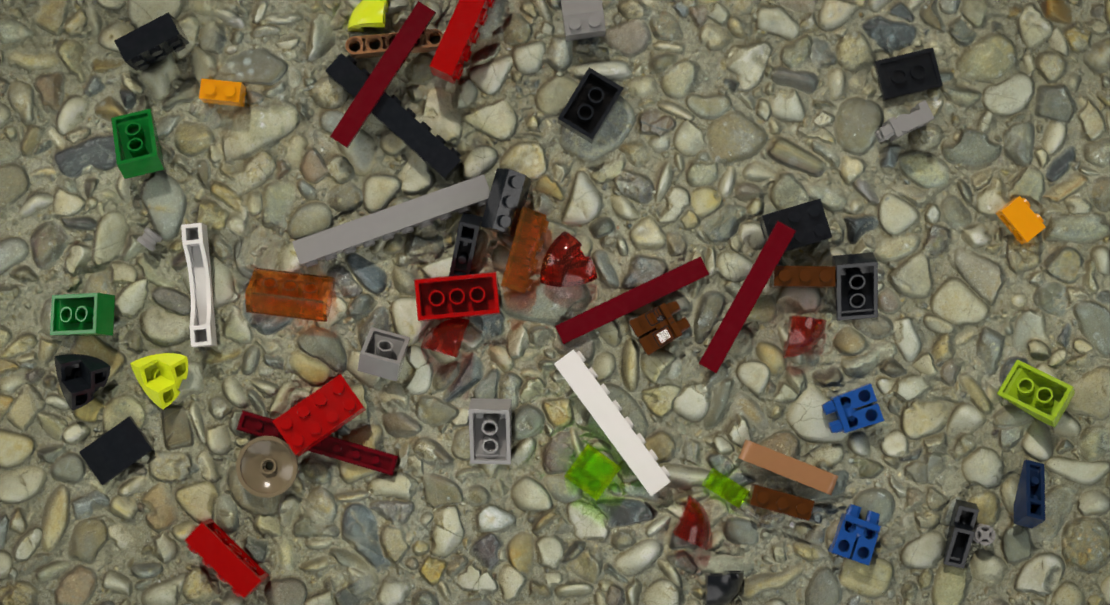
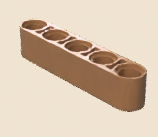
(385, 39)
(788, 467)

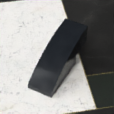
(960, 533)

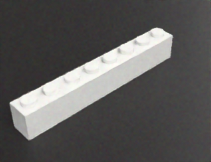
(612, 422)

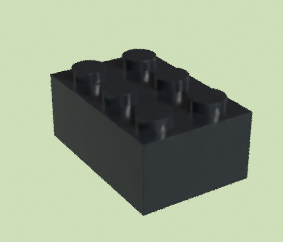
(152, 42)
(590, 105)
(807, 220)

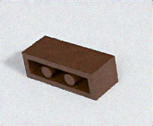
(803, 277)
(780, 502)

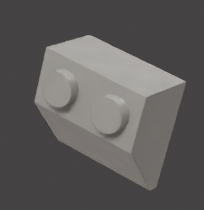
(383, 354)

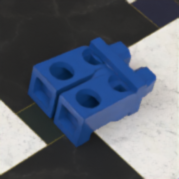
(847, 411)
(856, 537)

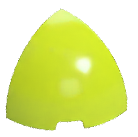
(368, 14)
(161, 376)

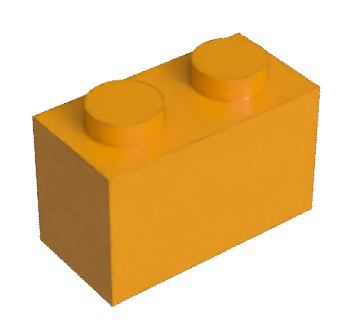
(222, 92)
(1021, 219)

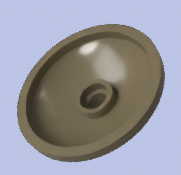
(253, 469)

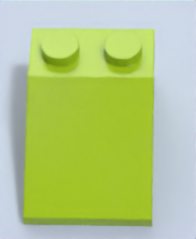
(1036, 393)

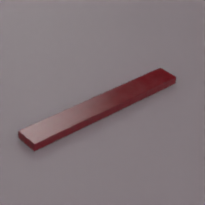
(383, 74)
(747, 296)
(632, 300)
(330, 446)

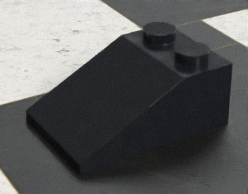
(856, 286)

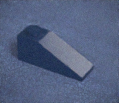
(1030, 495)

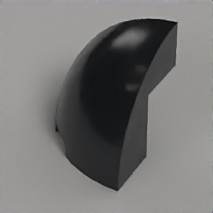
(80, 377)
(722, 587)

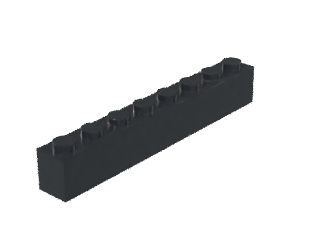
(397, 119)

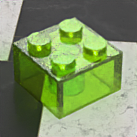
(592, 471)

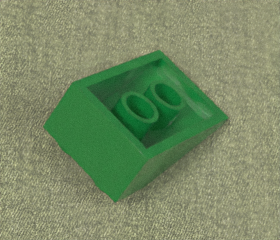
(137, 144)
(82, 314)

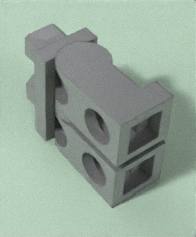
(905, 123)

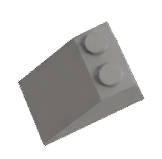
(583, 19)
(490, 431)

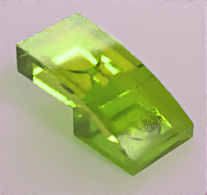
(725, 488)

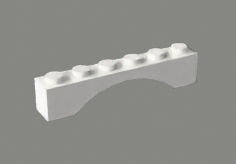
(202, 307)

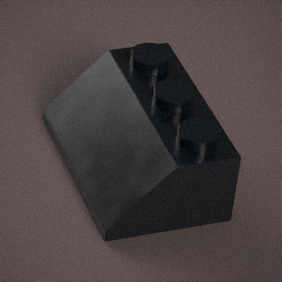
(506, 201)

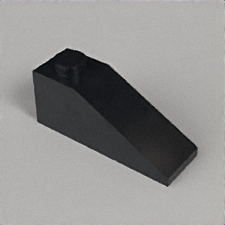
(465, 244)

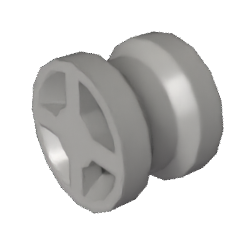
(149, 239)
(987, 534)

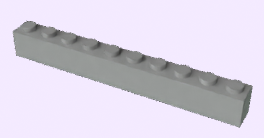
(391, 221)

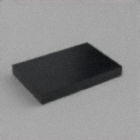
(908, 74)
(116, 450)

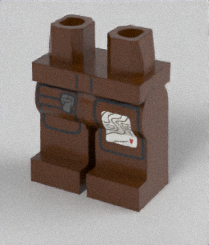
(665, 326)

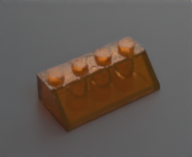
(524, 251)
(289, 294)

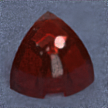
(566, 264)
(802, 335)
(447, 336)
(694, 524)

